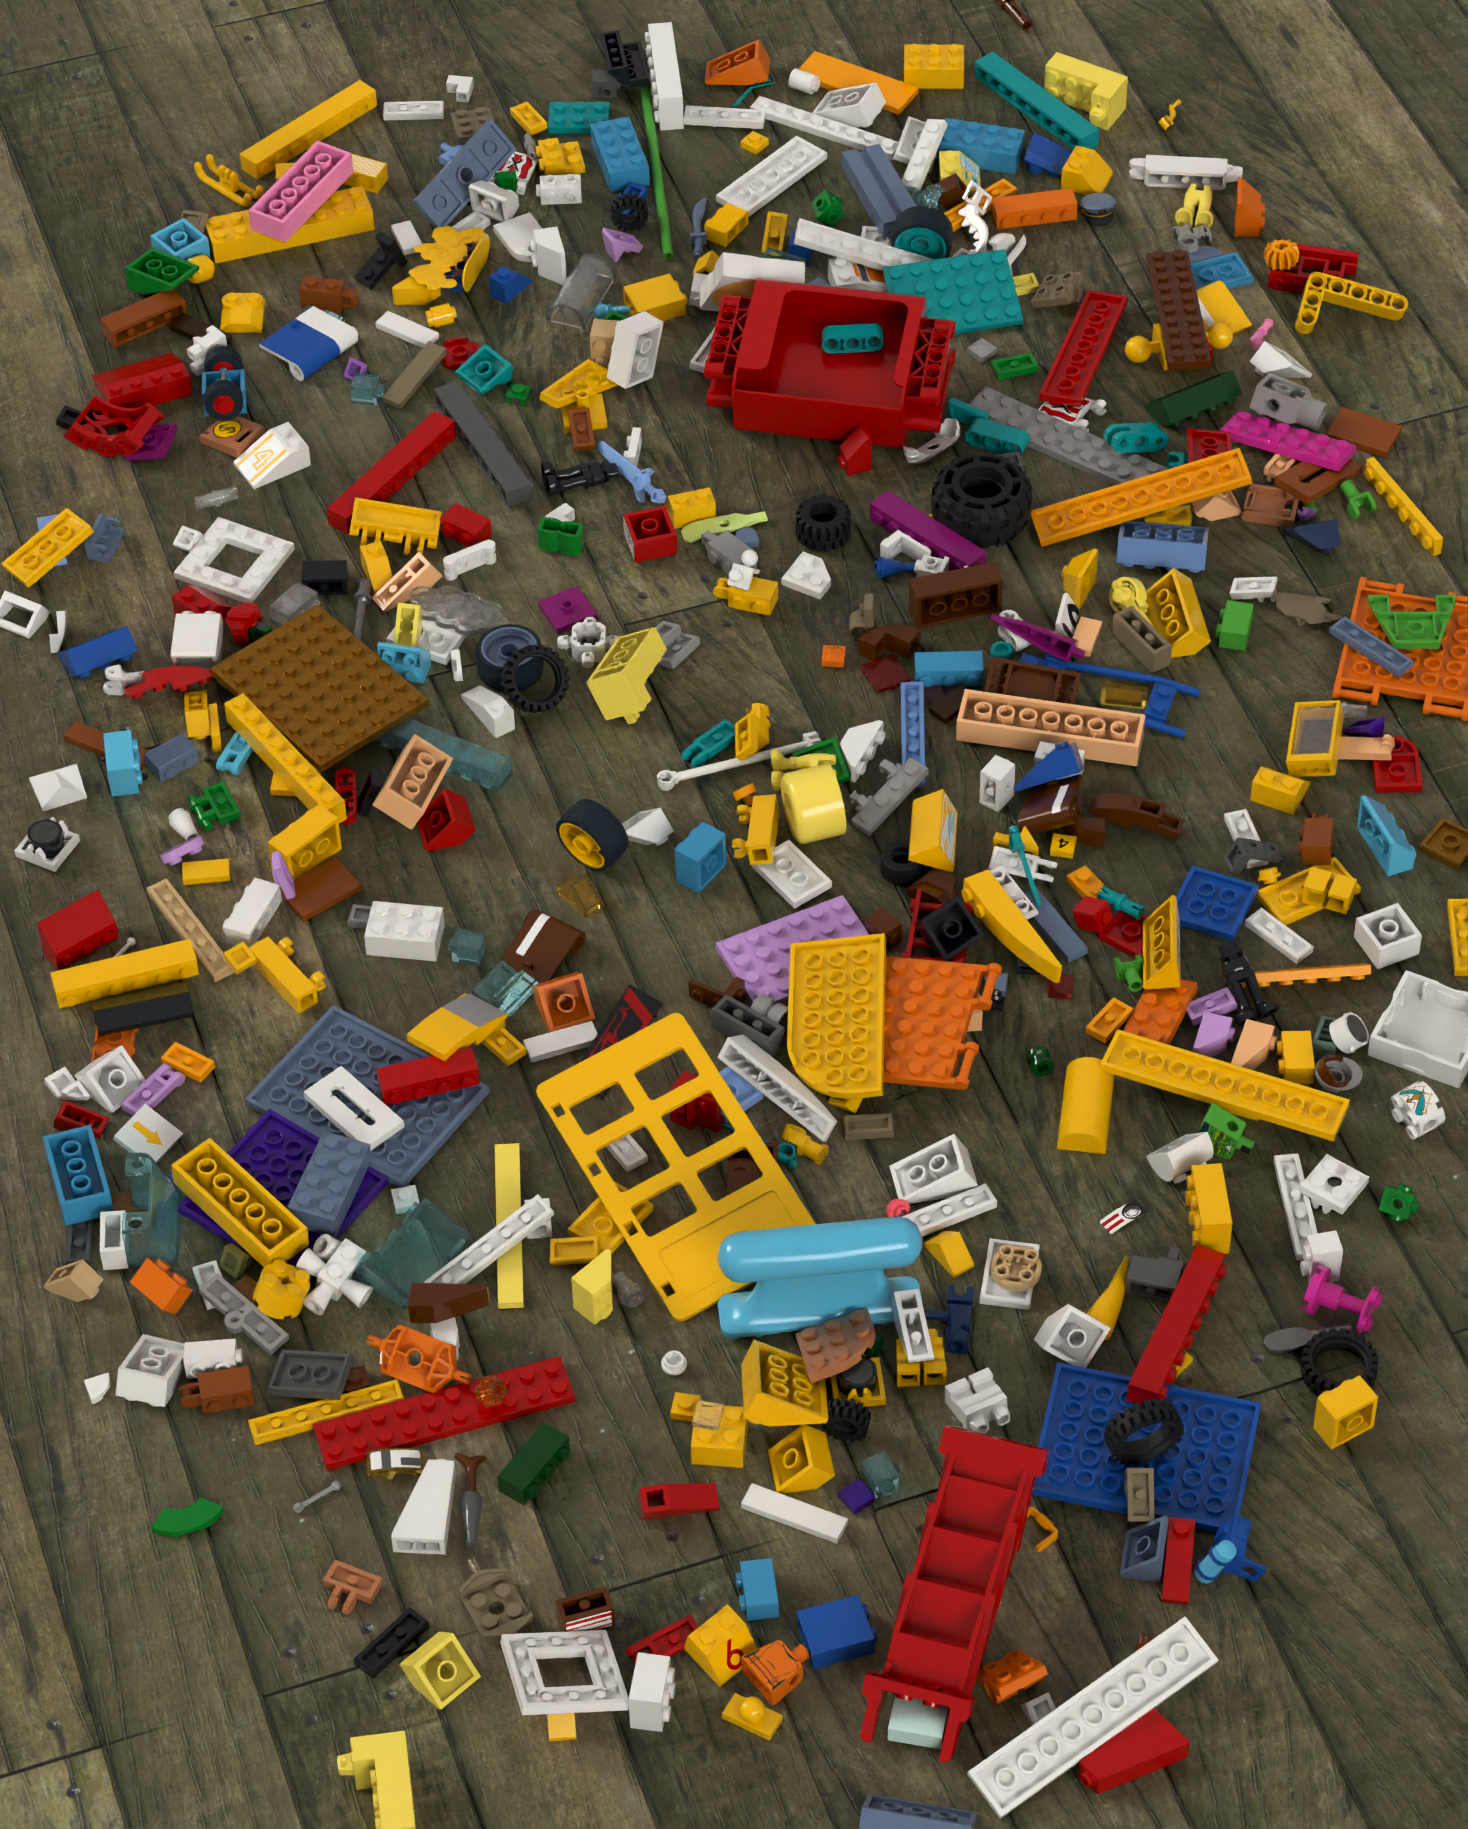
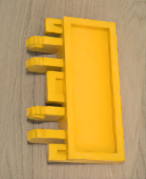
(395, 522)

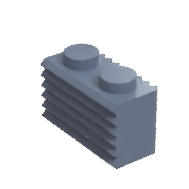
(171, 757)

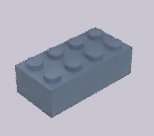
(330, 1183)

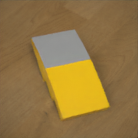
(456, 1026)

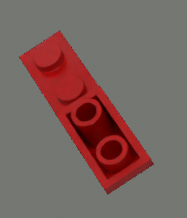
(176, 676)

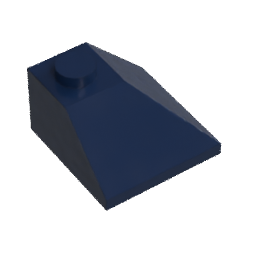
(1317, 535)

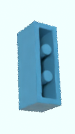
(949, 668)

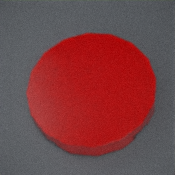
(458, 352)

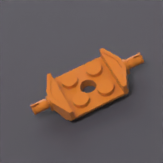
(437, 1361)

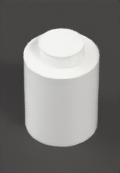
(804, 81)
(325, 1247)

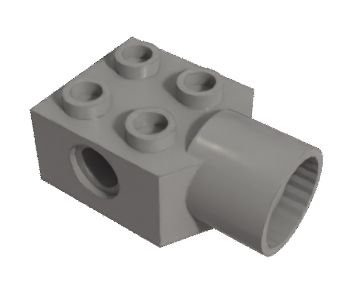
(1288, 402)

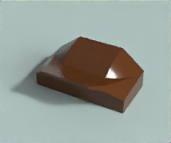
(936, 886)

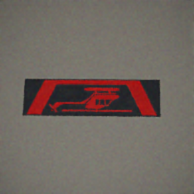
(629, 1016)

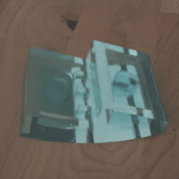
(505, 988)

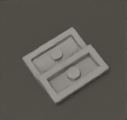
(678, 644)

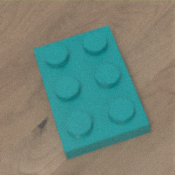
(576, 116)

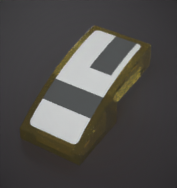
(387, 1462)

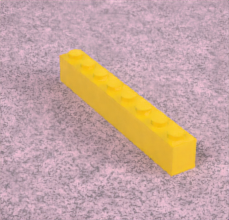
(308, 128)
(282, 757)

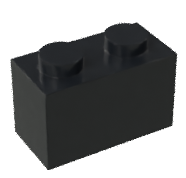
(326, 576)

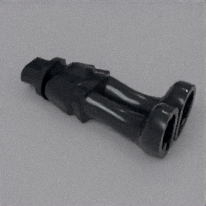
(584, 475)
(1238, 970)

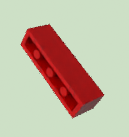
(427, 1077)

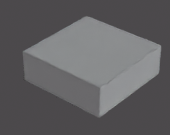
(359, 916)

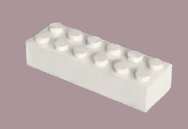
(664, 76)

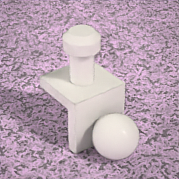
(741, 575)

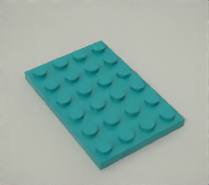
(965, 288)

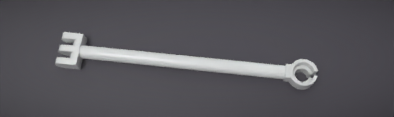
(667, 779)

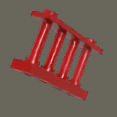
(916, 907)

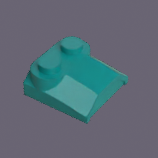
(485, 370)

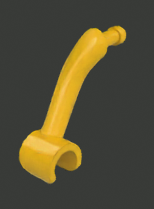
(1167, 120)

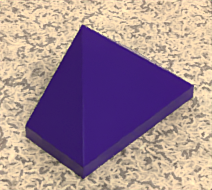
(1366, 728)

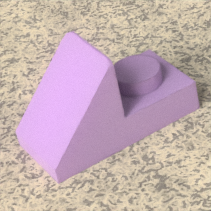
(618, 242)

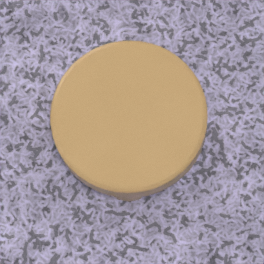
(1016, 1268)

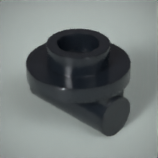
(997, 1000)

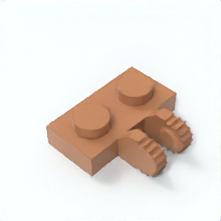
(352, 1582)

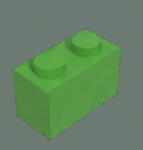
(1235, 625)

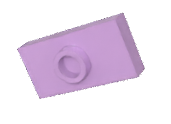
(282, 875)

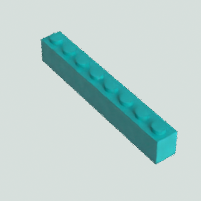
(1035, 102)

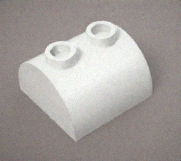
(1177, 1157)

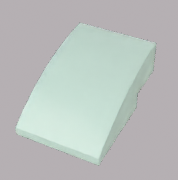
(917, 1723)

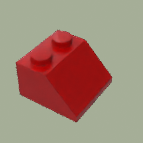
(199, 601)
(446, 821)

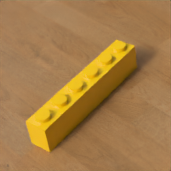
(124, 973)

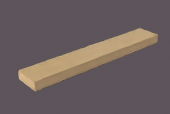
(190, 927)

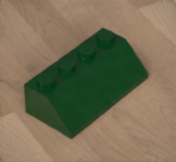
(1194, 399)

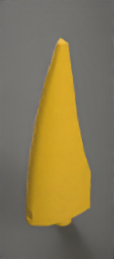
(1109, 1304)

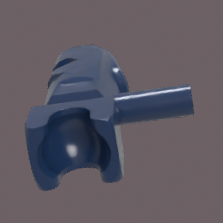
(957, 1320)

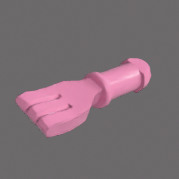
(1257, 339)

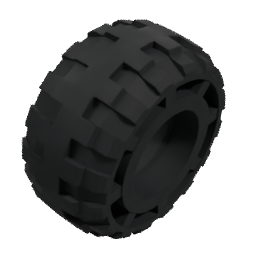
(987, 519)

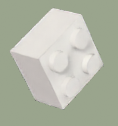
(1387, 936)
(651, 1692)

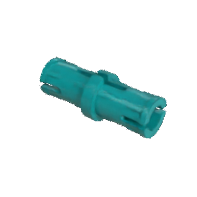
(1121, 902)

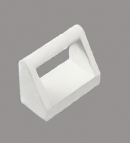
(39, 613)

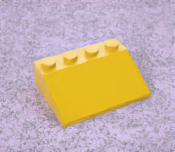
(779, 1389)

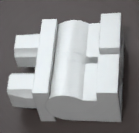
(977, 1401)

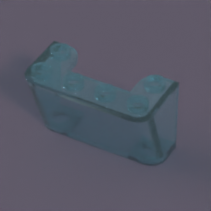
(161, 1225)
(412, 1253)

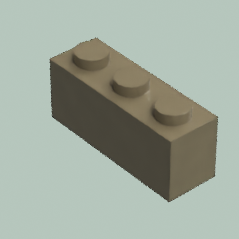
(1142, 639)

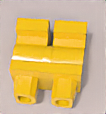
(934, 1366)

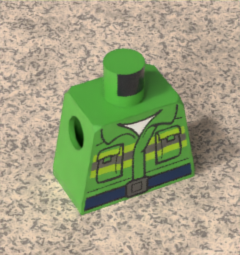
(1225, 1132)

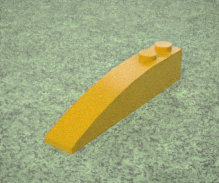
(1009, 924)

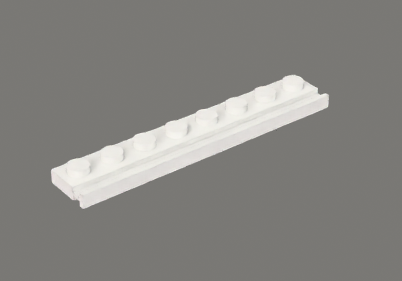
(851, 246)

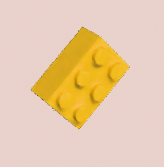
(934, 66)
(308, 841)
(1209, 1207)

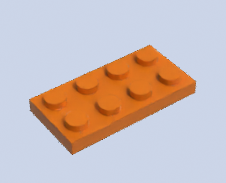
(1161, 1012)

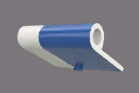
(310, 341)

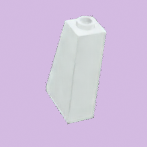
(427, 1514)

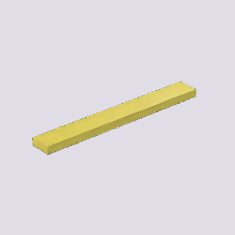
(507, 1202)

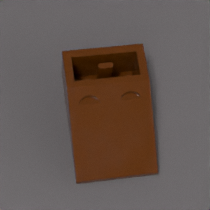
(743, 1169)

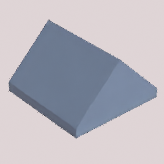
(1145, 1551)

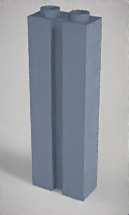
(877, 186)

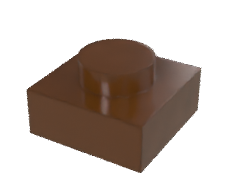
(357, 1379)

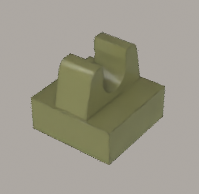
(234, 1260)

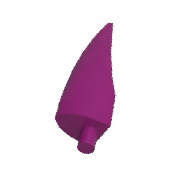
(1048, 640)

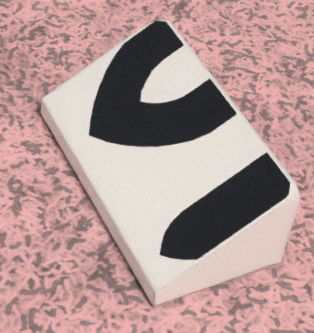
(1067, 616)

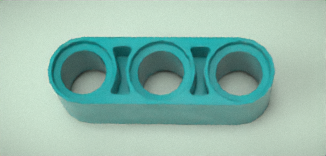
(843, 343)
(996, 437)

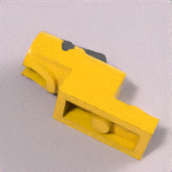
(752, 731)

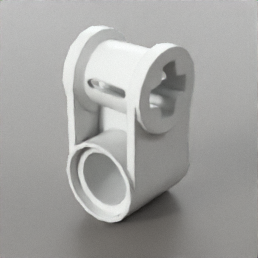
(1016, 641)

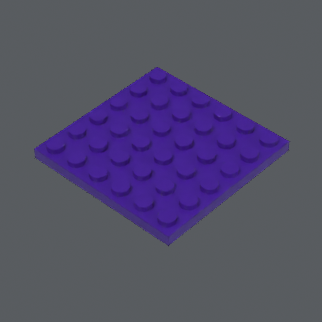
(276, 1157)

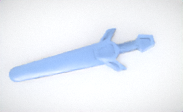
(638, 478)

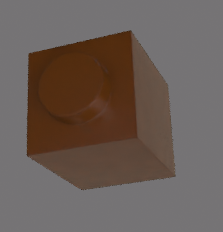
(953, 192)
(884, 922)

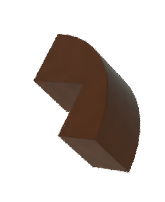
(897, 638)
(1088, 830)

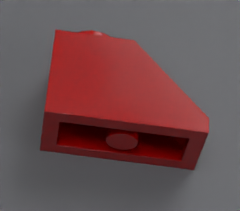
(856, 452)

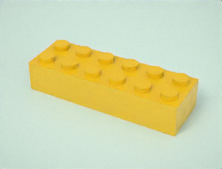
(239, 1204)

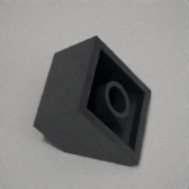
(949, 928)

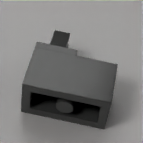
(1153, 1277)

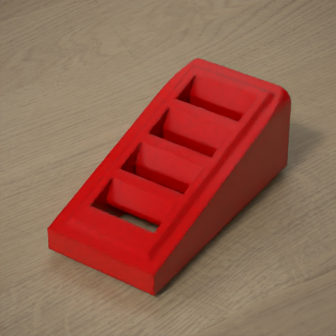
(74, 1111)

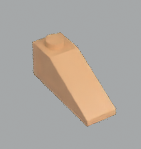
(414, 574)
(1254, 1044)

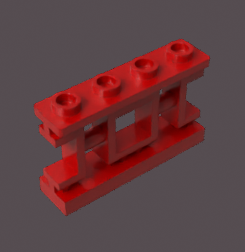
(1314, 258)

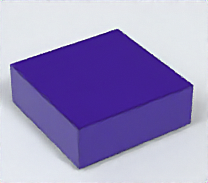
(856, 1496)

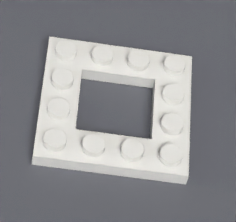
(272, 553)
(605, 1694)

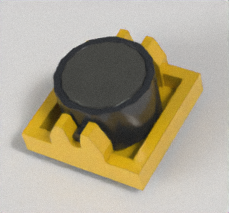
(861, 1382)

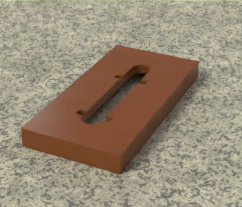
(1317, 487)

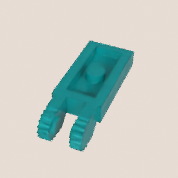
(710, 743)

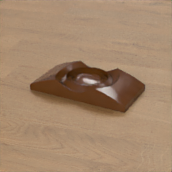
(1032, 681)

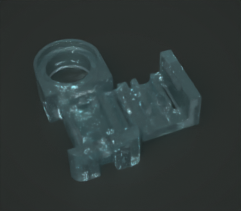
(926, 197)

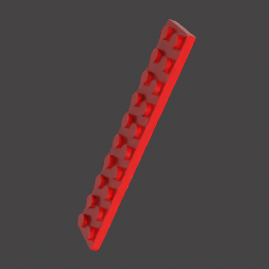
(441, 1413)

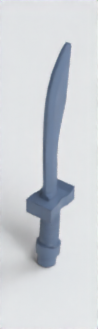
(698, 238)

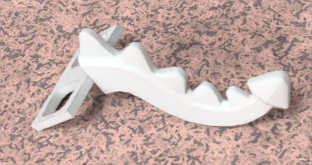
(971, 212)

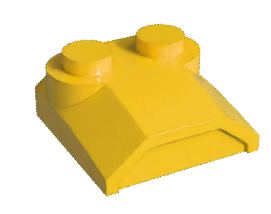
(242, 313)

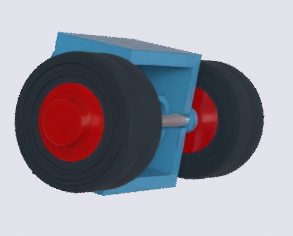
(224, 384)

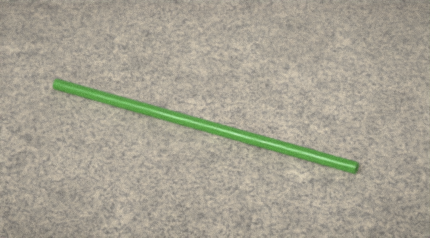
(656, 173)

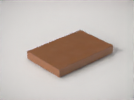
(1365, 431)
(322, 889)

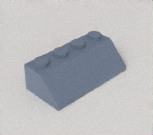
(895, 1813)

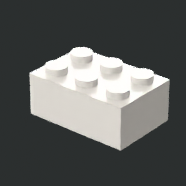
(634, 349)
(404, 931)

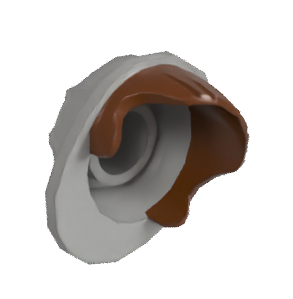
(1337, 1073)

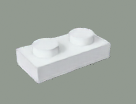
(634, 445)
(628, 1153)

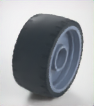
(497, 646)

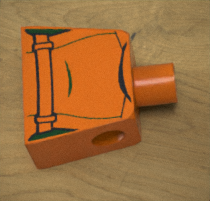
(775, 1669)

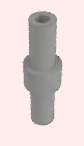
(529, 146)

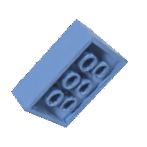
(1162, 545)

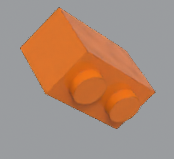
(161, 1285)

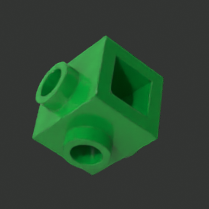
(828, 207)
(1390, 1204)

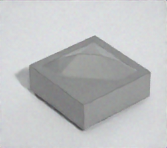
(981, 350)

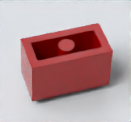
(465, 525)

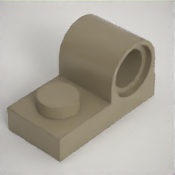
(863, 619)
(1140, 1494)

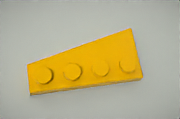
(586, 376)

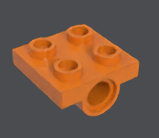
(1010, 1674)

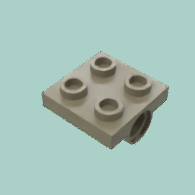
(1059, 290)

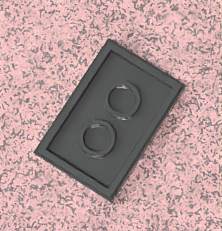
(310, 1374)

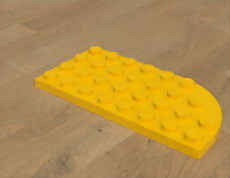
(838, 1015)

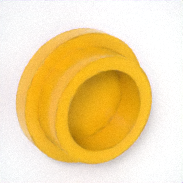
(1269, 875)

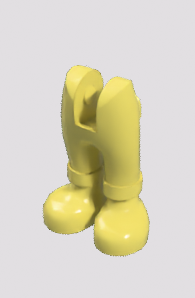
(1195, 198)
(783, 764)

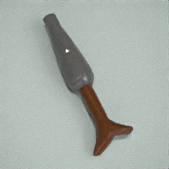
(471, 1500)

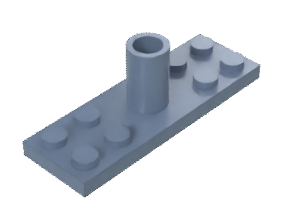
(472, 163)

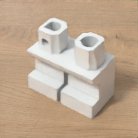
(202, 346)

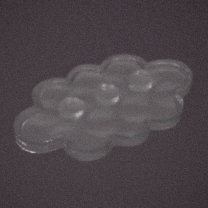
(457, 610)

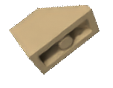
(75, 1281)

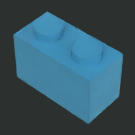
(758, 1589)

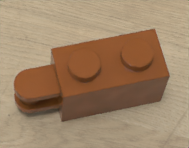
(327, 294)
(1317, 840)
(219, 1390)

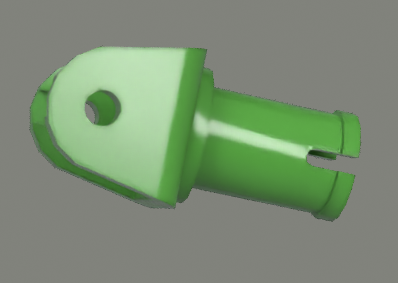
(1357, 499)
(1130, 971)

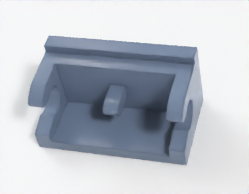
(105, 539)

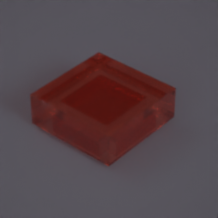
(1062, 989)

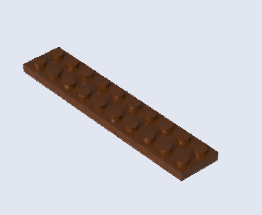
(1178, 310)

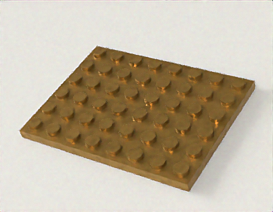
(320, 687)

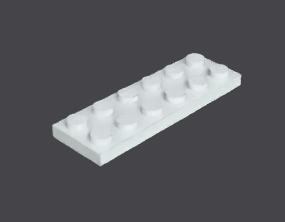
(772, 175)

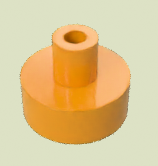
(745, 794)

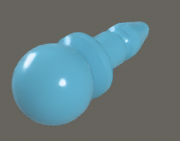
(602, 310)

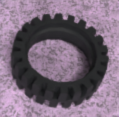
(558, 668)
(1336, 1341)
(1150, 1446)

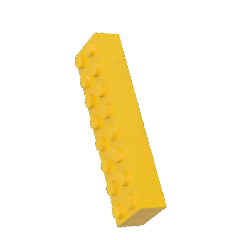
(340, 215)

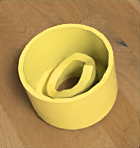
(813, 804)

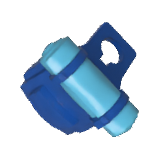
(1228, 1553)

